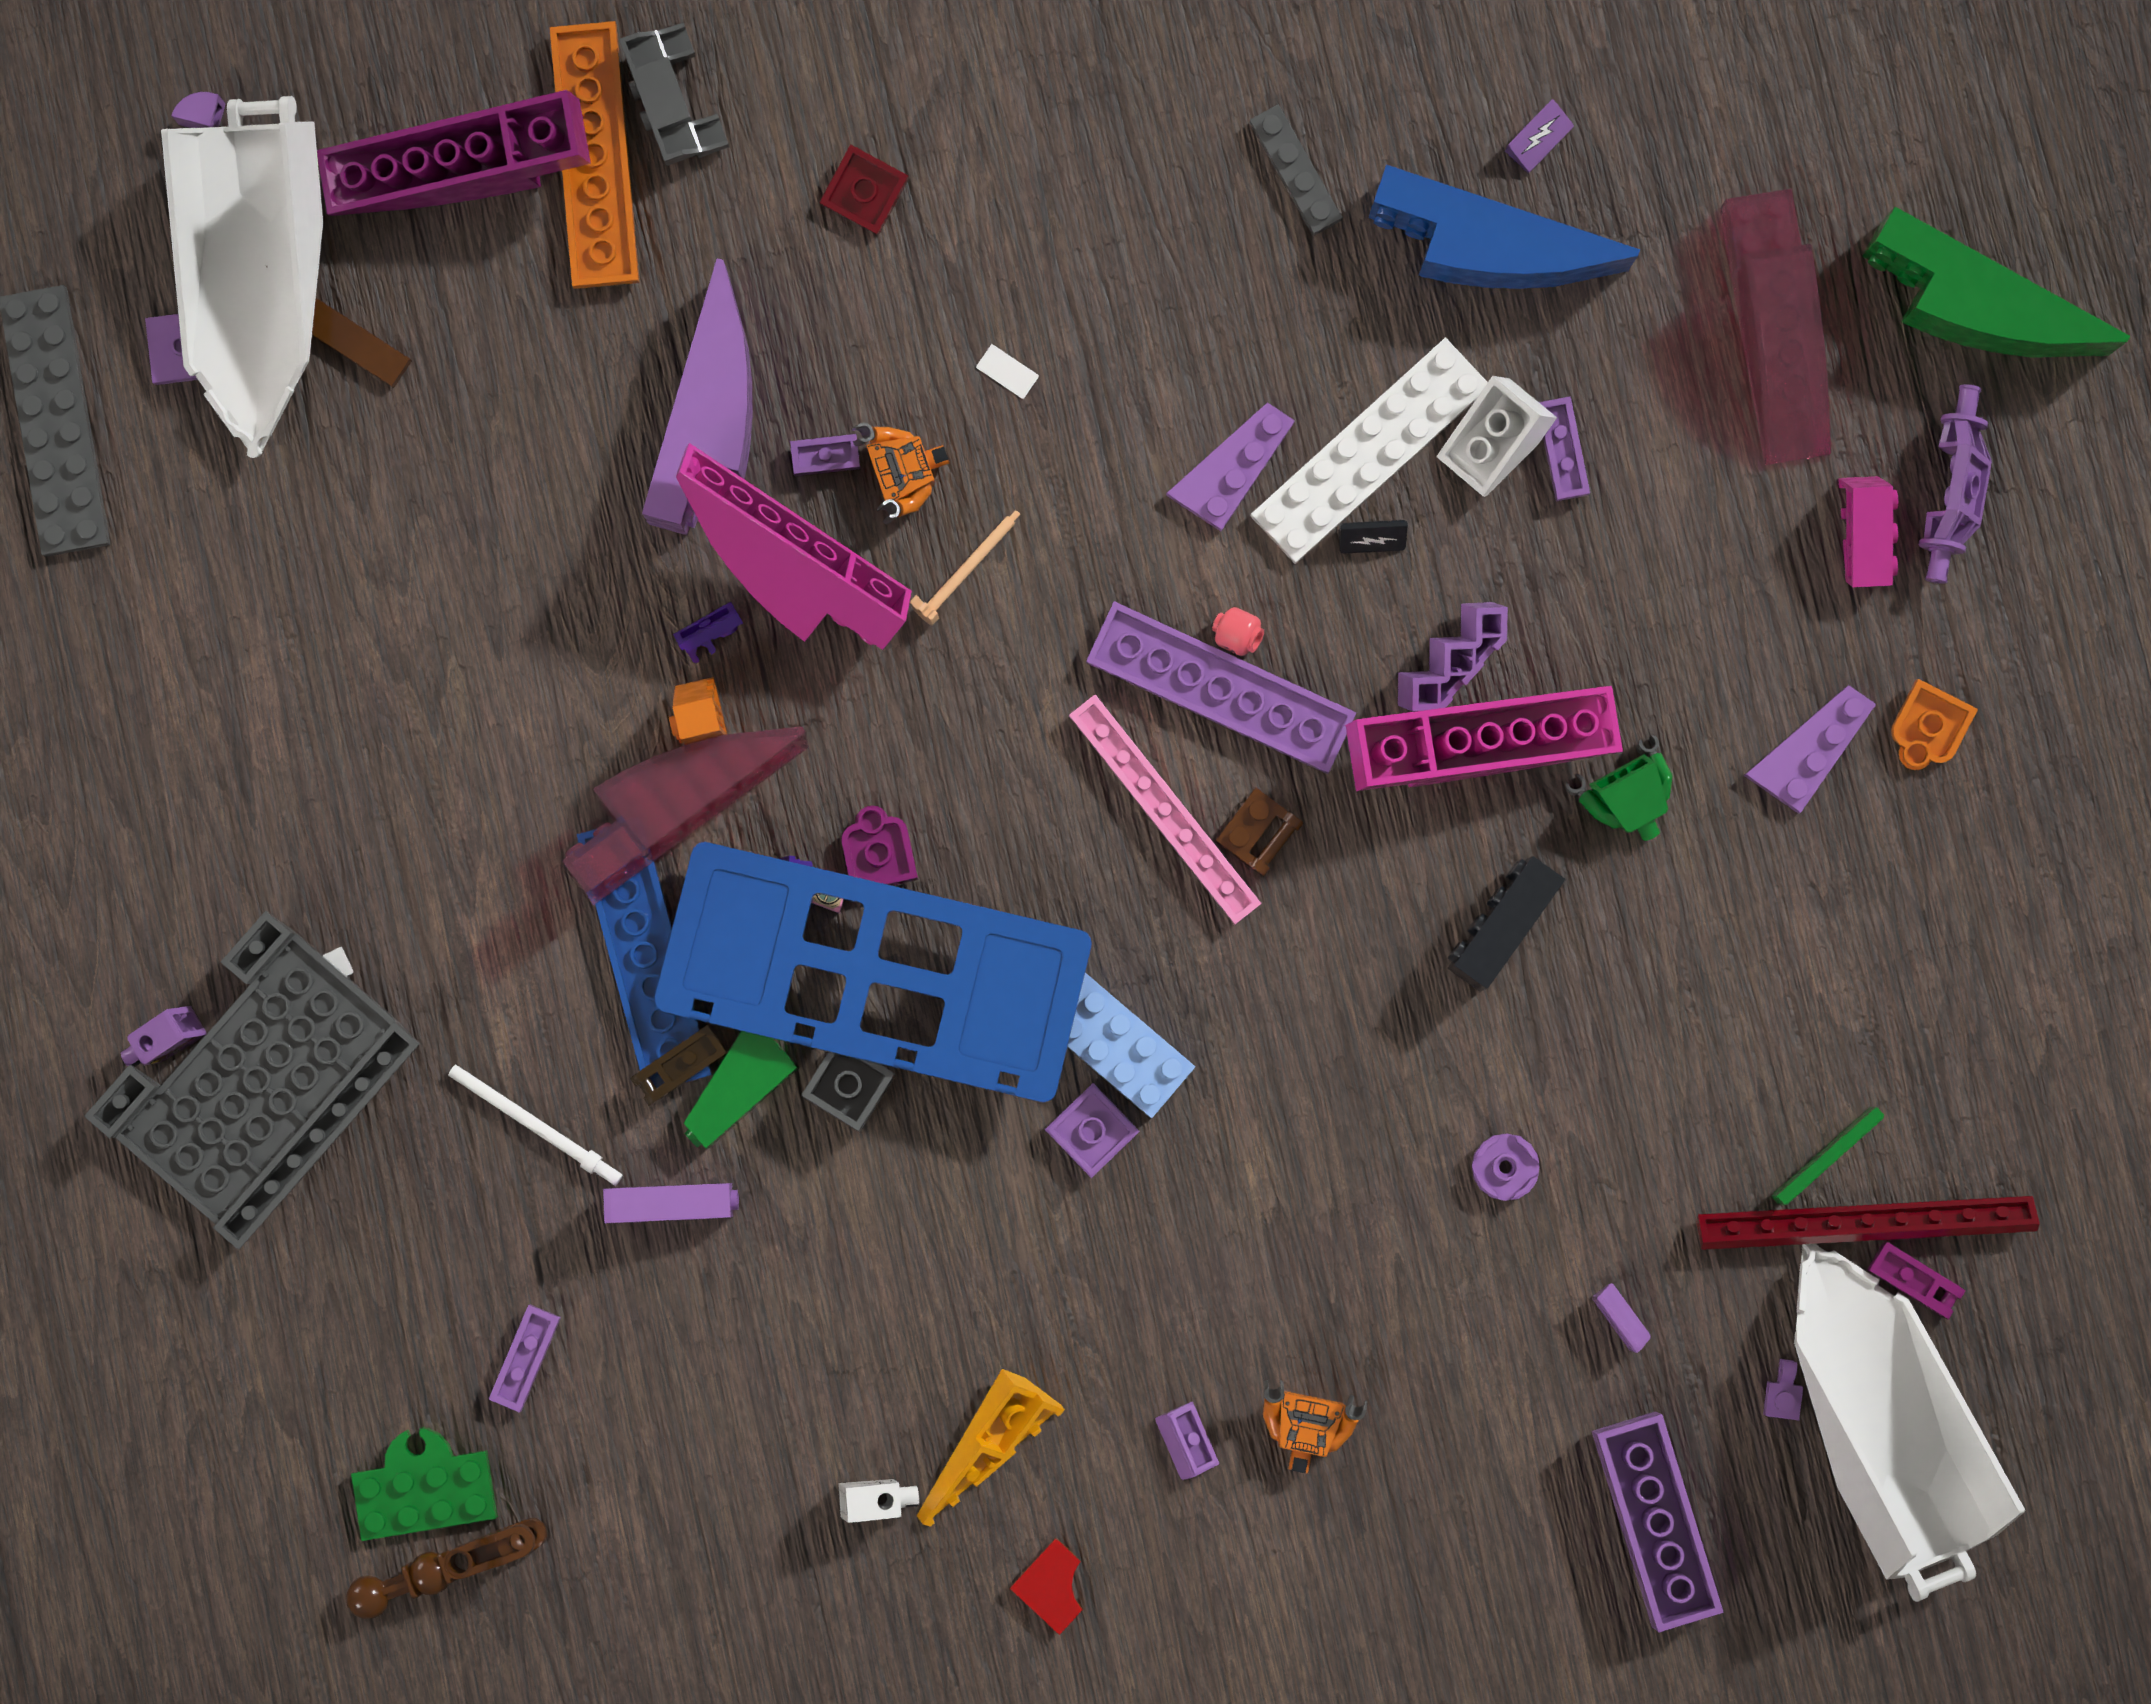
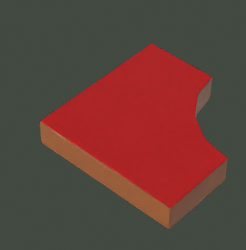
(1048, 1586)

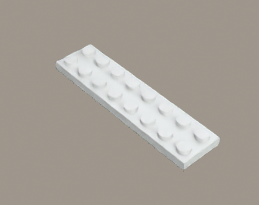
(1369, 450)

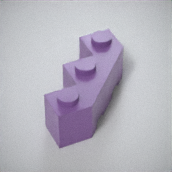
(1455, 659)

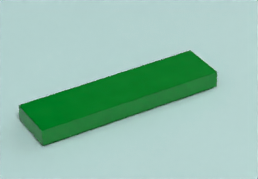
(1828, 1156)

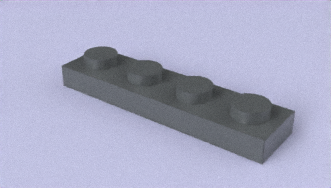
(1295, 170)

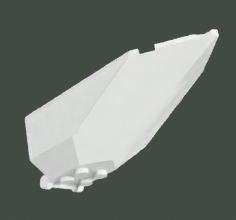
(235, 207)
(1896, 1426)

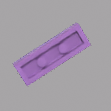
(1565, 452)
(524, 1358)

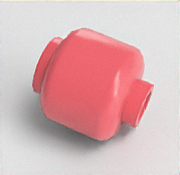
(1238, 631)

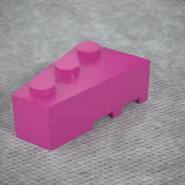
(1869, 531)

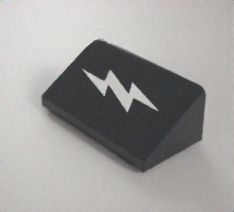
(1373, 536)

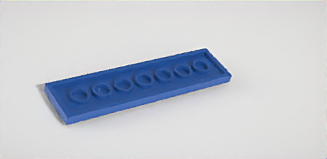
(637, 940)

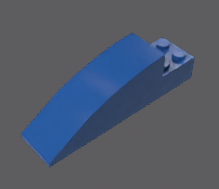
(1491, 242)

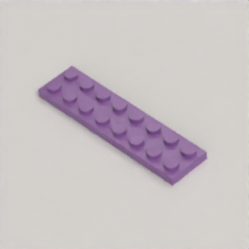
(1220, 687)

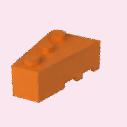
(697, 712)

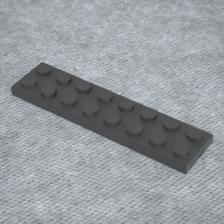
(54, 421)

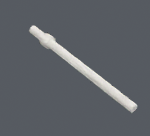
(589, 1160)

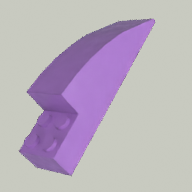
(710, 407)

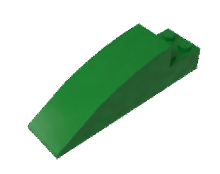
(1979, 300)

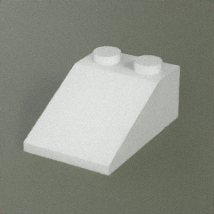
(1495, 434)

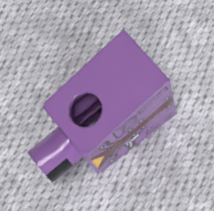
(163, 1037)

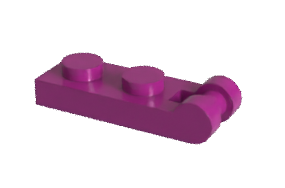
(1915, 1279)

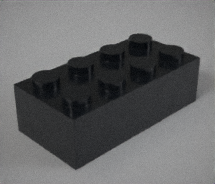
(1506, 923)

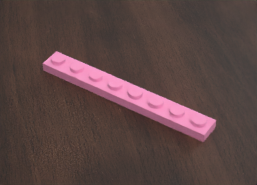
(1165, 809)

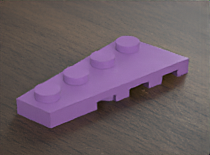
(1227, 474)
(1805, 758)

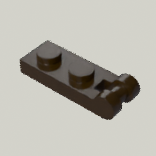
(679, 1064)

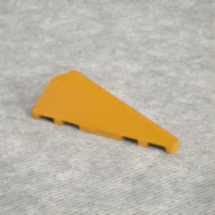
(1002, 1421)

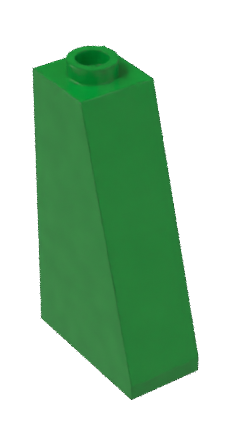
(741, 1082)

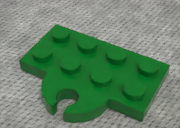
(423, 1489)

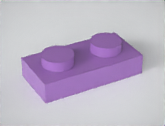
(824, 455)

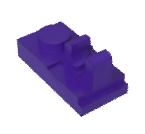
(714, 625)

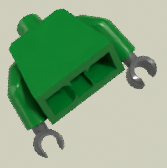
(1631, 794)

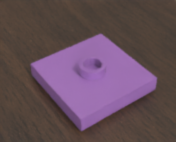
(166, 350)
(1092, 1130)

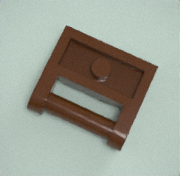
(1251, 823)

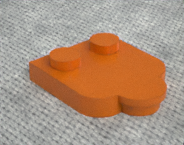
(1930, 726)

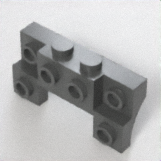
(665, 111)

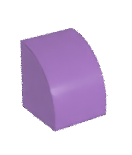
(199, 110)

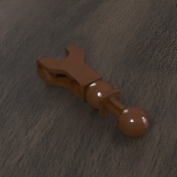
(433, 1572)

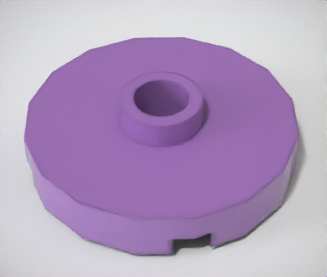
(1523, 1169)

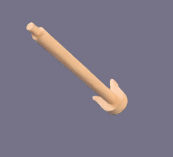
(927, 611)

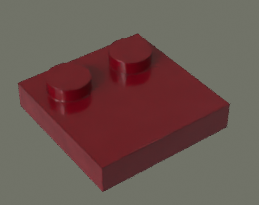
(864, 189)

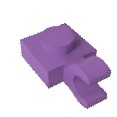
(1784, 1397)

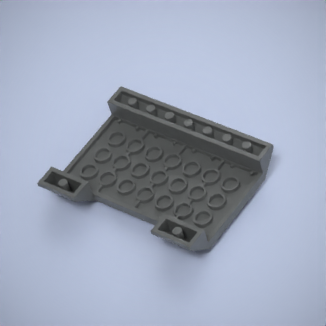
(261, 1085)

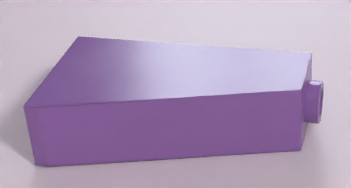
(669, 1202)

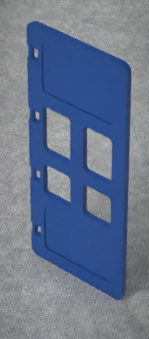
(743, 938)

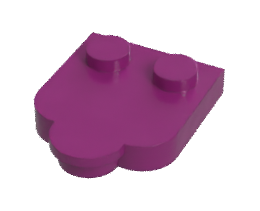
(879, 848)

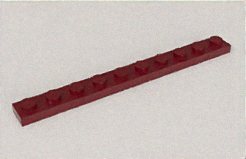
(1867, 1222)

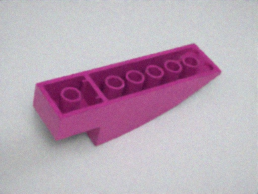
(787, 560)
(1482, 738)

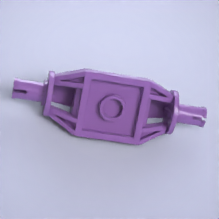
(1968, 485)

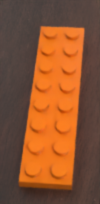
(600, 192)

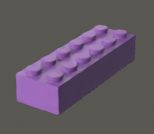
(1657, 1521)

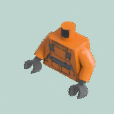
(900, 467)
(1308, 1424)

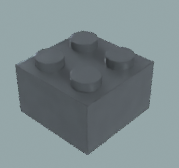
(848, 1088)

